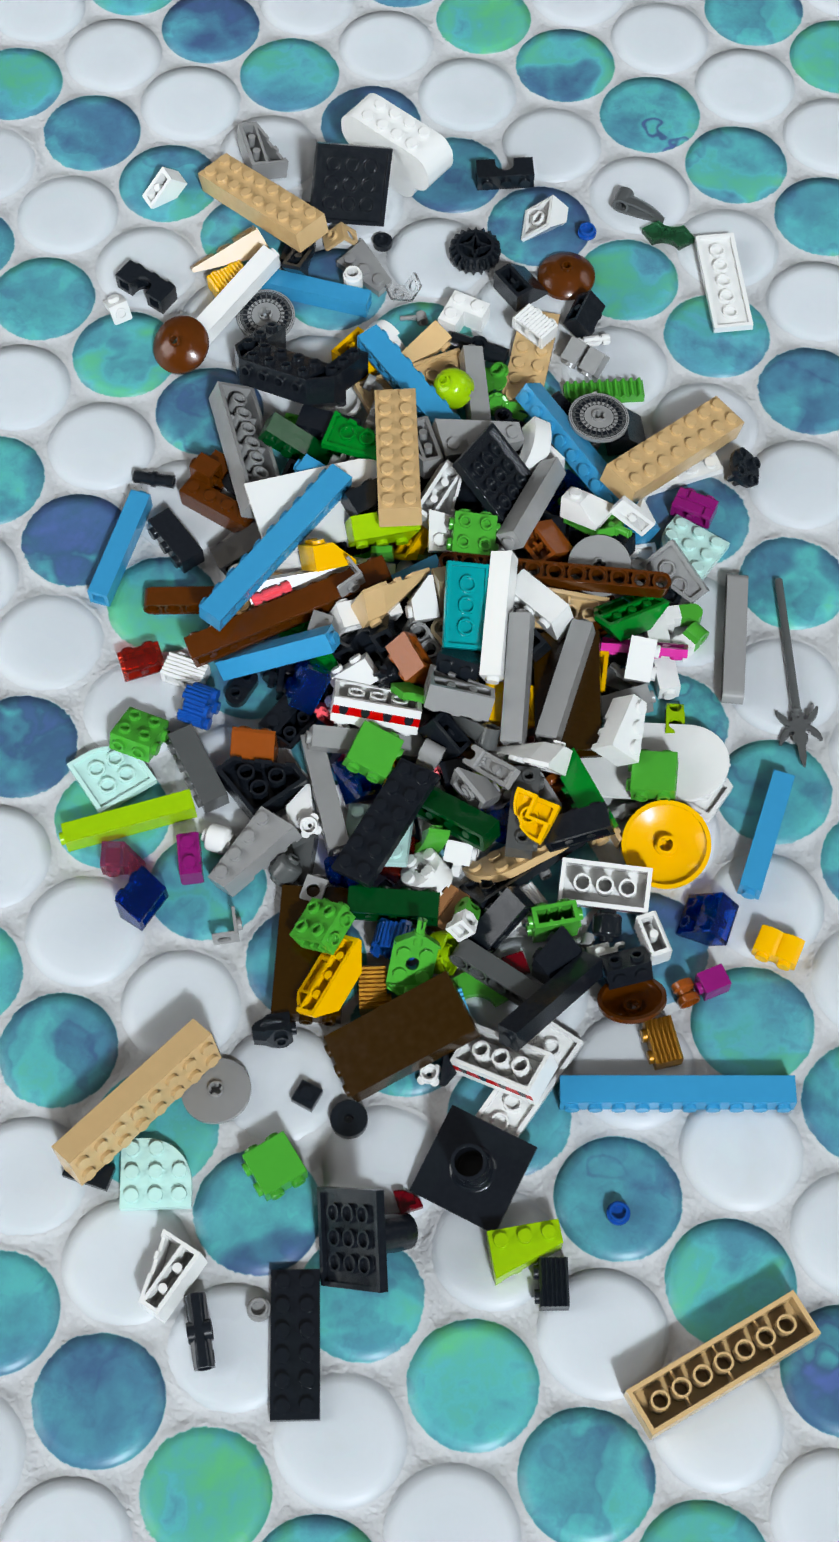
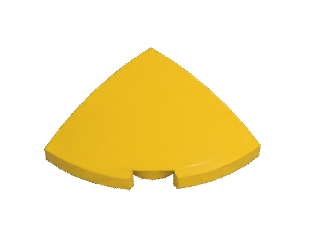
(534, 814)

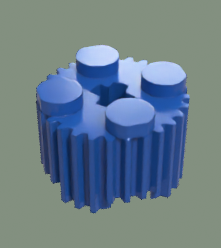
(199, 705)
(384, 936)

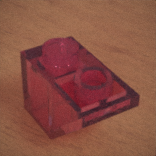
(119, 859)

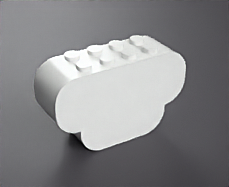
(418, 151)

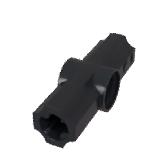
(492, 352)
(199, 1331)

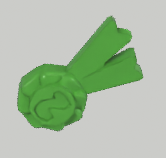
(500, 400)

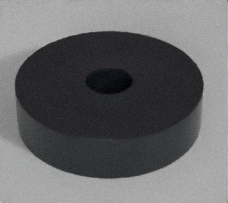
(354, 1128)

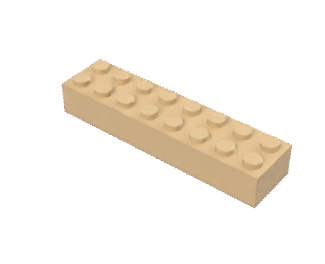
(263, 202)
(672, 450)
(397, 458)
(137, 1102)
(721, 1364)

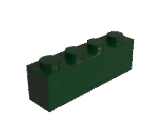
(292, 440)
(461, 819)
(393, 904)

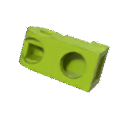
(674, 715)

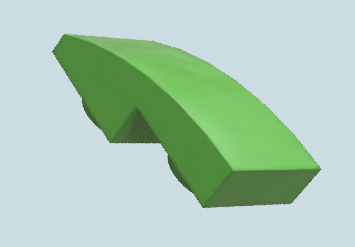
(433, 838)

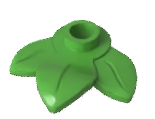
(496, 376)

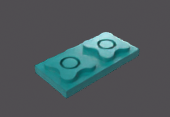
(464, 605)

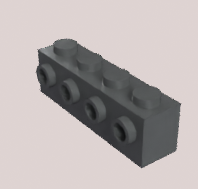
(198, 769)
(517, 843)

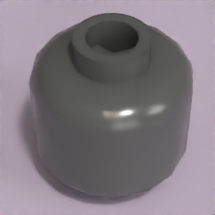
(285, 869)

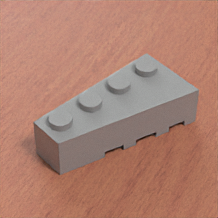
(457, 435)
(252, 851)

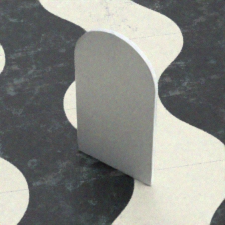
(276, 494)
(701, 764)

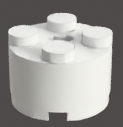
(426, 871)

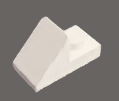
(634, 515)

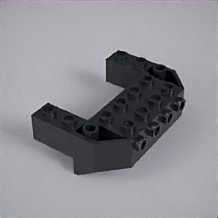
(270, 367)

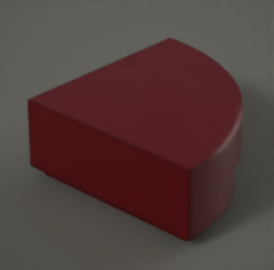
(518, 962)
(407, 1201)

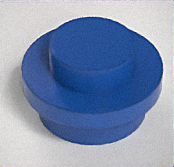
(586, 231)
(618, 1213)

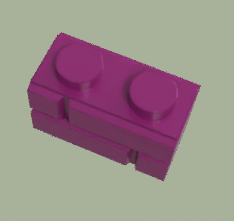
(694, 507)
(190, 858)

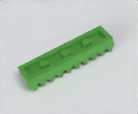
(622, 390)

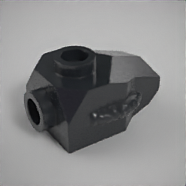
(274, 1030)

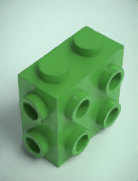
(473, 532)
(139, 734)
(373, 752)
(653, 776)
(549, 917)
(322, 925)
(274, 1166)

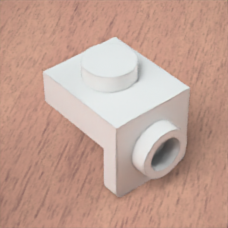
(118, 308)

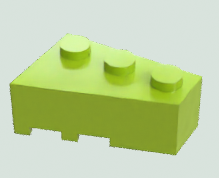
(365, 531)
(521, 1246)

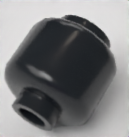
(607, 925)

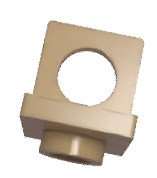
(337, 235)

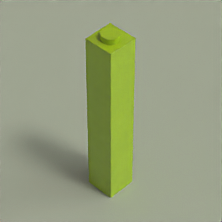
(127, 820)

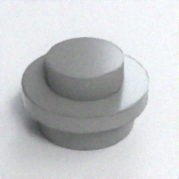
(258, 1309)

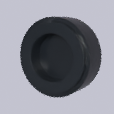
(382, 242)

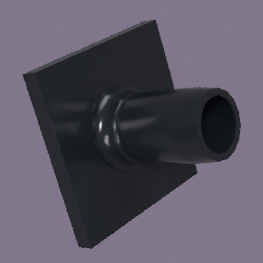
(351, 183)
(490, 474)
(473, 1169)
(358, 1237)

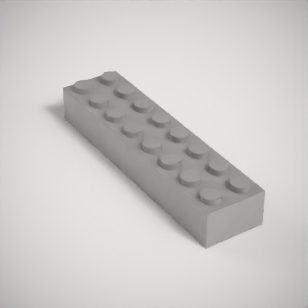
(239, 426)

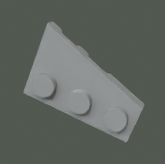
(373, 273)
(683, 576)

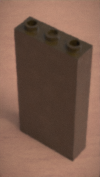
(586, 711)
(292, 960)
(400, 1037)

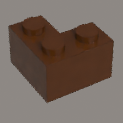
(210, 469)

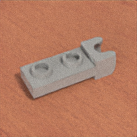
(492, 767)

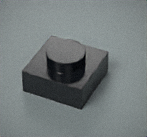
(307, 1095)

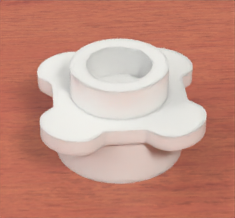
(306, 831)
(433, 1079)

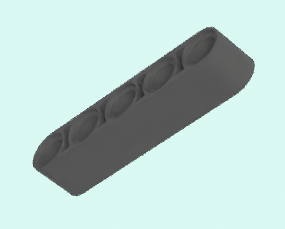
(493, 972)

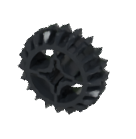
(463, 254)

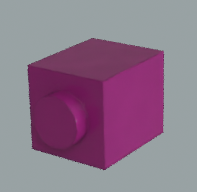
(712, 982)

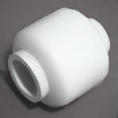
(218, 838)

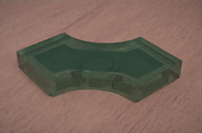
(676, 236)

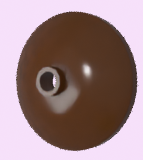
(566, 275)
(189, 349)
(633, 1002)

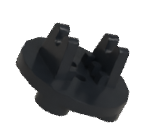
(744, 468)

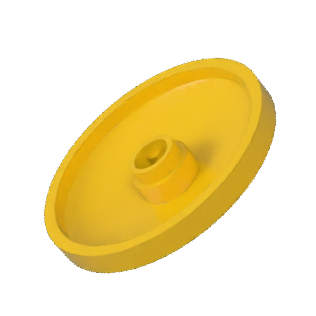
(669, 840)

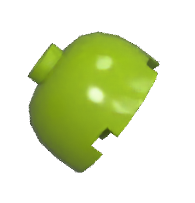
(454, 387)
(447, 944)

